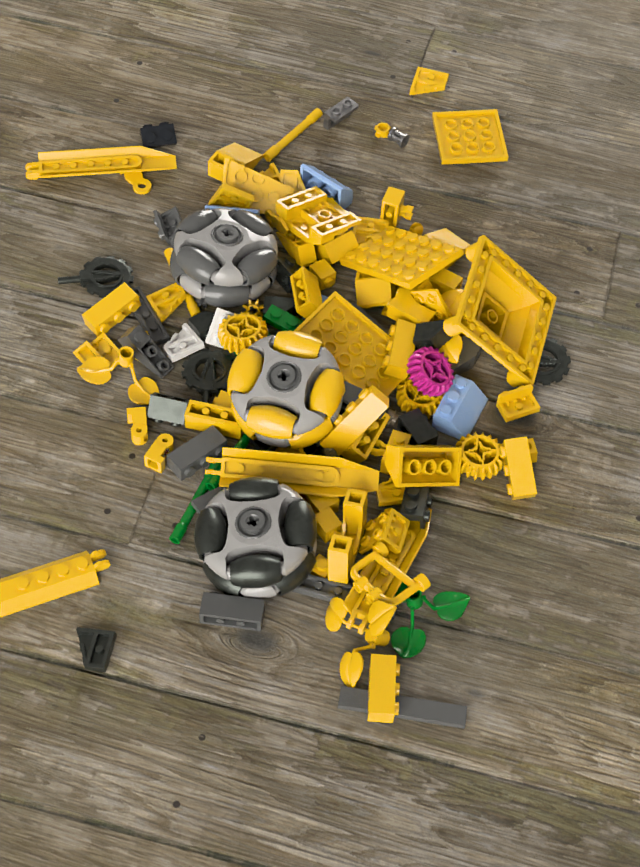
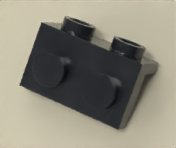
(158, 135)

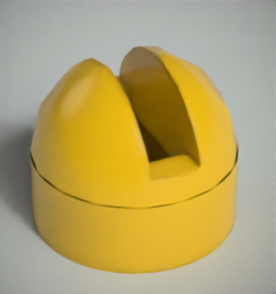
(416, 228)

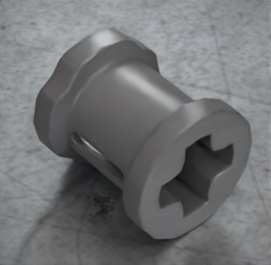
(402, 140)

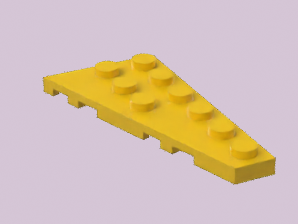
(265, 189)

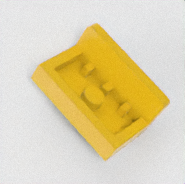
(517, 403)

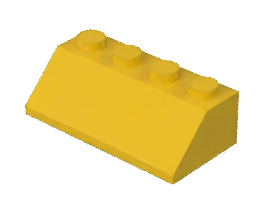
(424, 465)

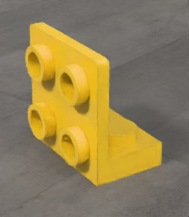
(431, 298)
(387, 528)

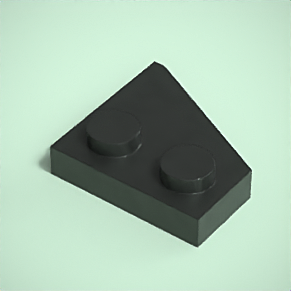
(96, 647)

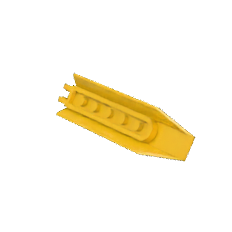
(99, 162)
(298, 471)
(50, 581)
(358, 603)

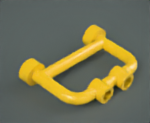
(378, 554)

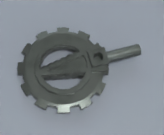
(92, 278)
(558, 364)
(207, 382)

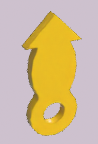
(137, 179)
(276, 222)

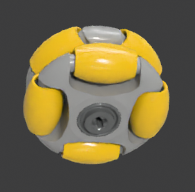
(286, 390)

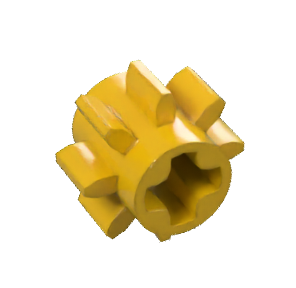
(255, 305)

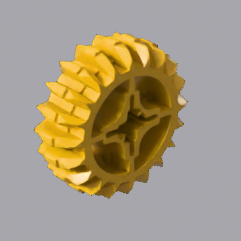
(241, 331)
(425, 403)
(484, 450)

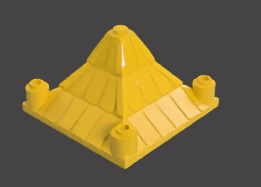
(503, 311)

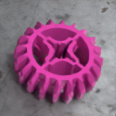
(430, 371)

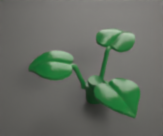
(449, 607)

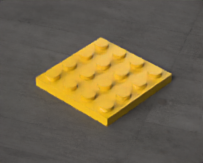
(469, 136)

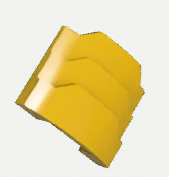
(315, 216)

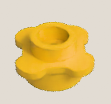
(382, 130)

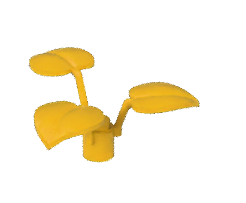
(454, 346)
(97, 371)
(378, 617)

